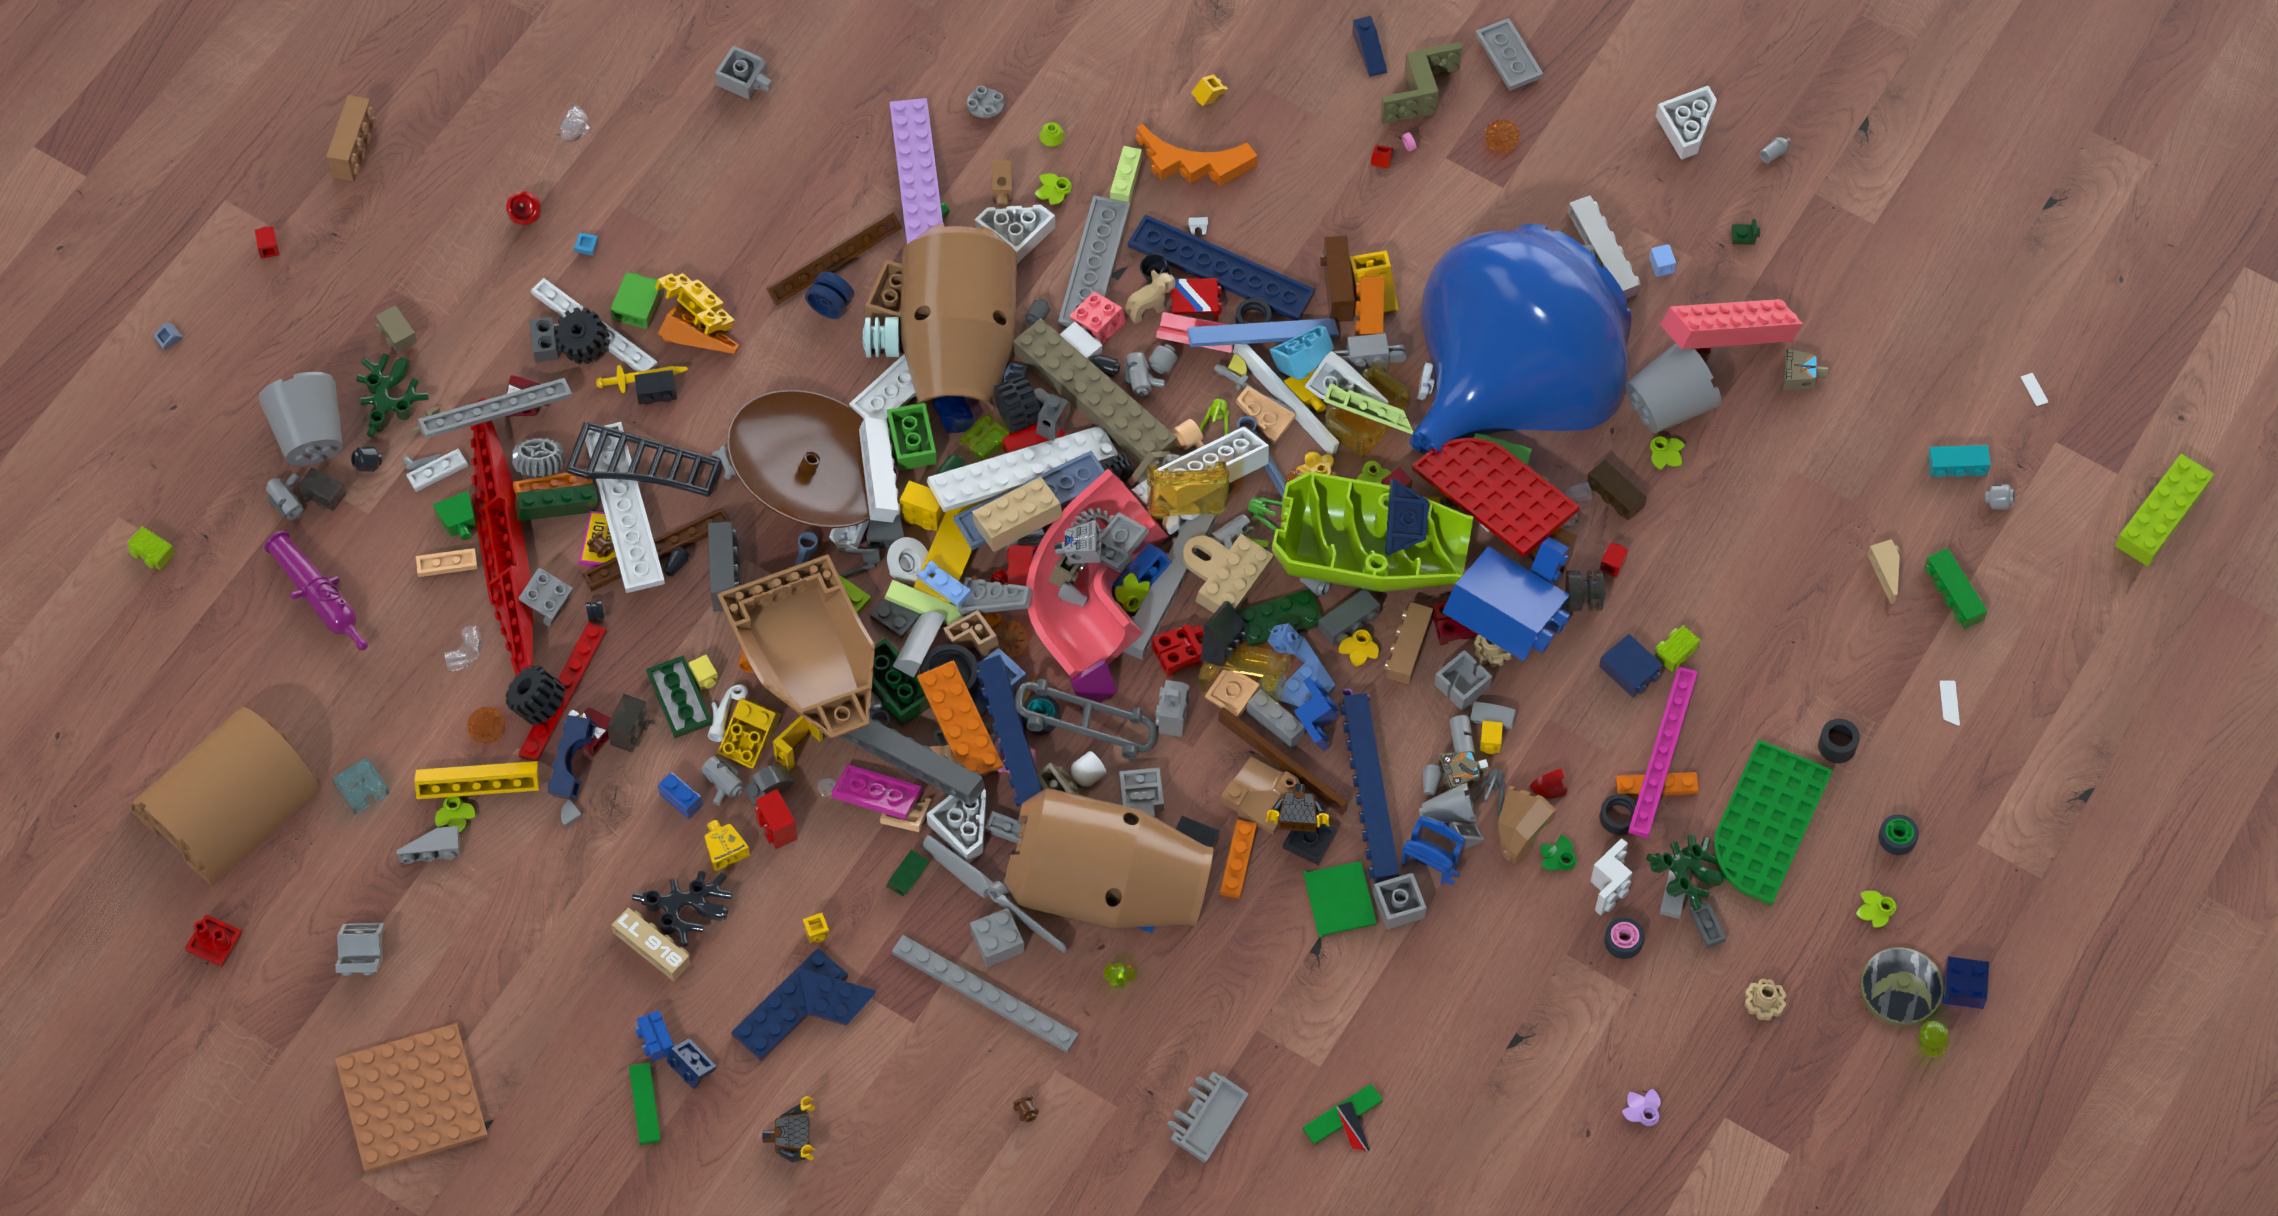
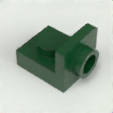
(1745, 233)

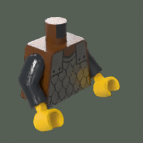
(1298, 811)
(792, 1133)

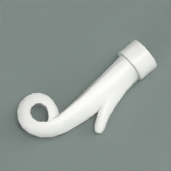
(720, 714)

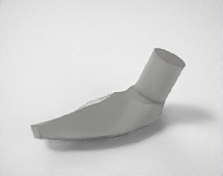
(413, 465)

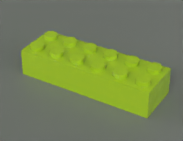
(2164, 510)

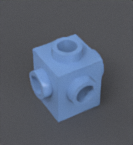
(1284, 639)

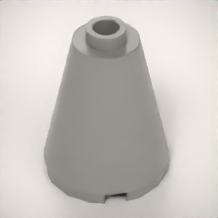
(1450, 806)

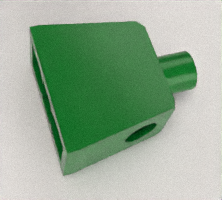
(456, 515)

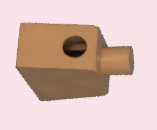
(1002, 182)

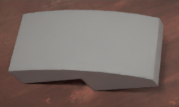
(1493, 713)

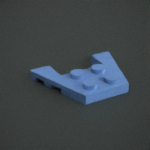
(1295, 690)

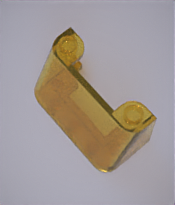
(1187, 491)

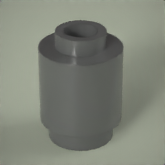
(1037, 310)

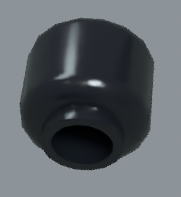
(366, 459)

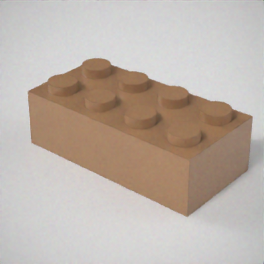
(351, 138)

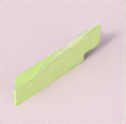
(1368, 408)

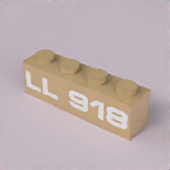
(651, 944)

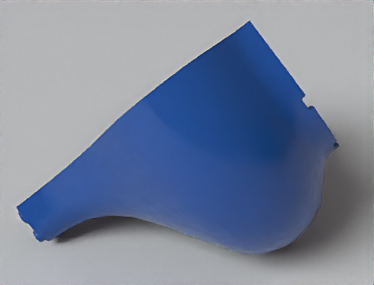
(1521, 337)

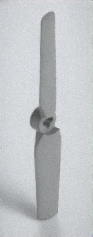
(984, 886)

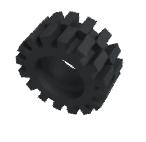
(1120, 466)

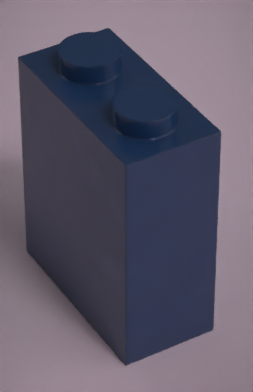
(1631, 666)

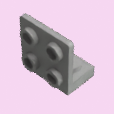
(546, 595)

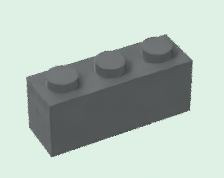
(1349, 617)

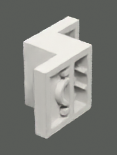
(1611, 877)

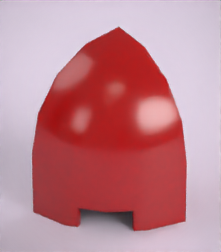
(1549, 785)

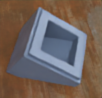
(167, 335)
(1015, 370)

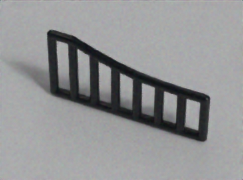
(651, 477)

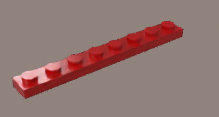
(570, 678)

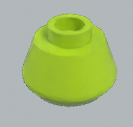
(1051, 134)

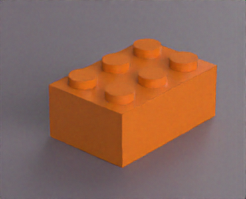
(1370, 306)

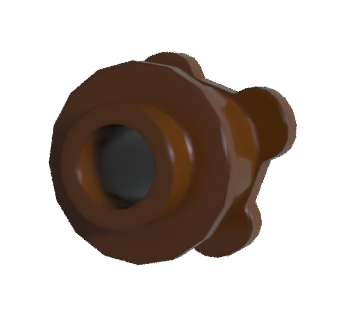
(600, 545)
(1026, 1108)

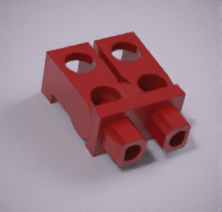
(1178, 648)

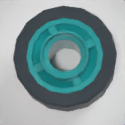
(1045, 705)

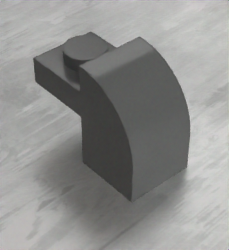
(768, 780)

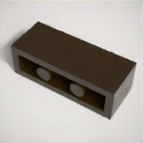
(1616, 490)

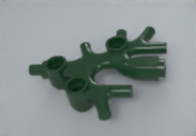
(380, 385)
(1684, 859)

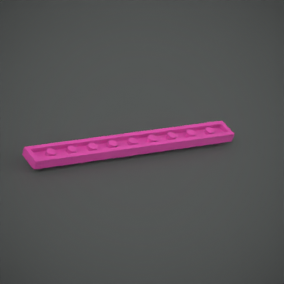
(1662, 752)

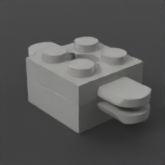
(1368, 350)

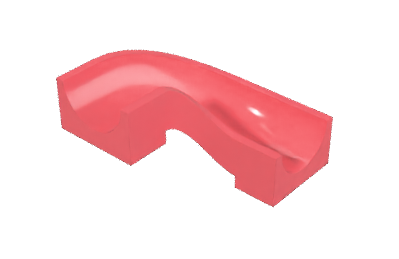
(1101, 627)

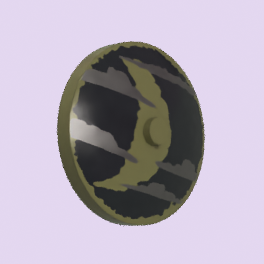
(1901, 987)

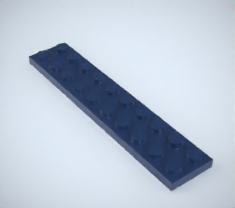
(1231, 270)

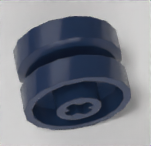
(829, 295)

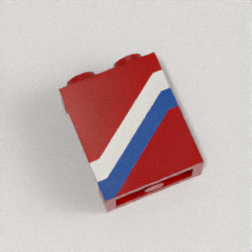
(1196, 297)

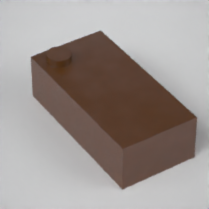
(1338, 278)

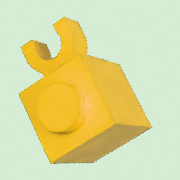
(1208, 90)

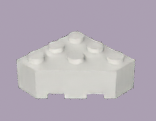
(1687, 120)
(1018, 226)
(960, 825)

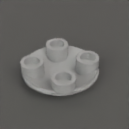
(985, 102)

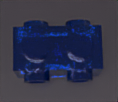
(954, 413)

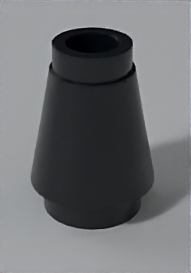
(676, 561)

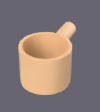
(1188, 435)

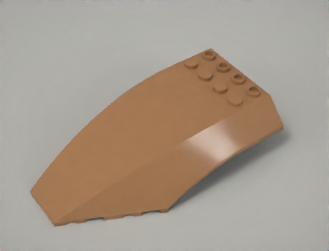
(806, 644)

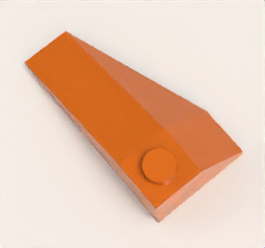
(680, 329)

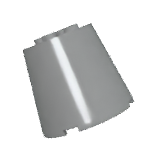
(1672, 389)
(304, 417)

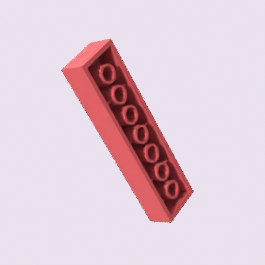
(1731, 324)

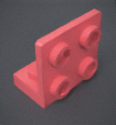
(1099, 316)

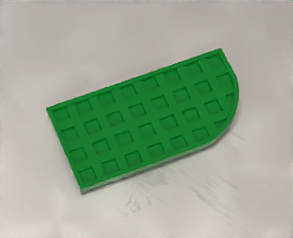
(1767, 819)

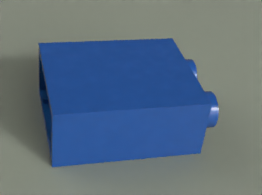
(1508, 605)

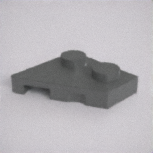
(894, 618)

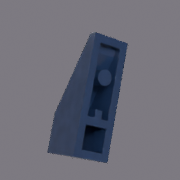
(1369, 45)

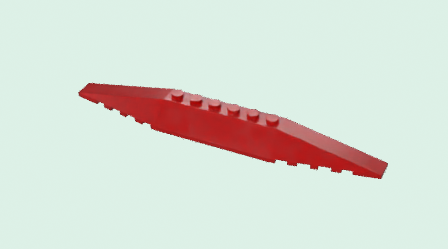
(501, 543)

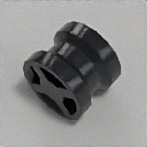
(594, 610)

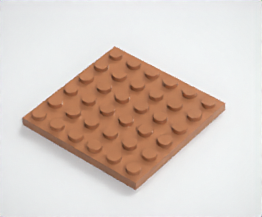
(411, 1098)

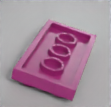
(876, 791)

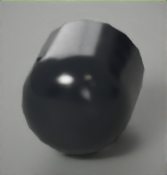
(1154, 262)

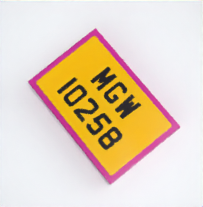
(596, 523)

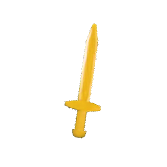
(621, 378)

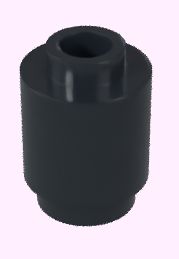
(1107, 365)

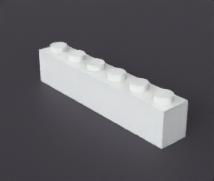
(1594, 231)
(879, 470)

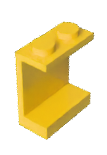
(785, 742)

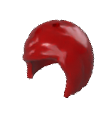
(528, 212)

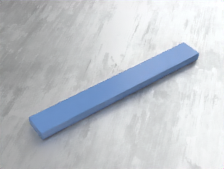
(1255, 332)

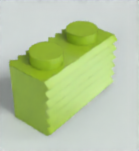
(150, 548)
(1677, 648)

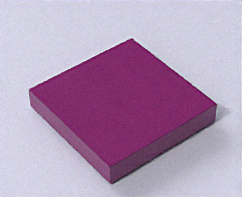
(1094, 683)

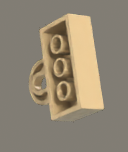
(1229, 572)

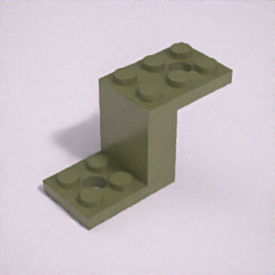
(1423, 92)

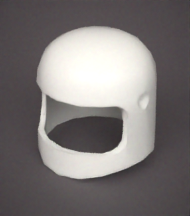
(1087, 770)

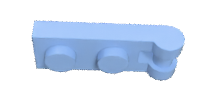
(944, 584)

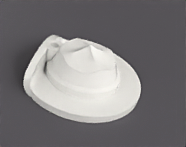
(906, 559)

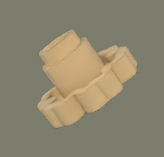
(1489, 652)
(1765, 999)

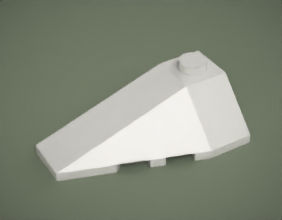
(1340, 373)

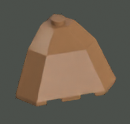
(1520, 821)

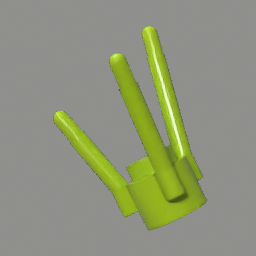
(1218, 411)

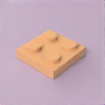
(1232, 691)

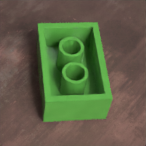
(911, 436)

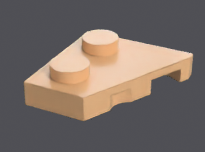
(913, 821)

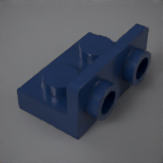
(690, 1062)

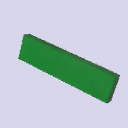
(644, 1104)
(1330, 1121)

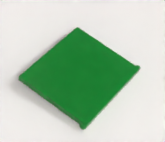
(1339, 898)

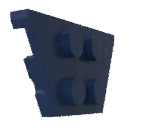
(1405, 518)
(832, 998)

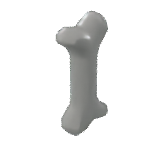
(721, 454)

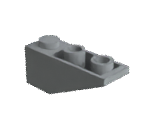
(434, 845)

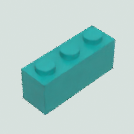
(1958, 461)

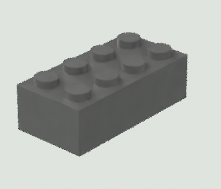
(722, 560)

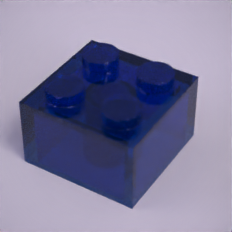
(1965, 982)

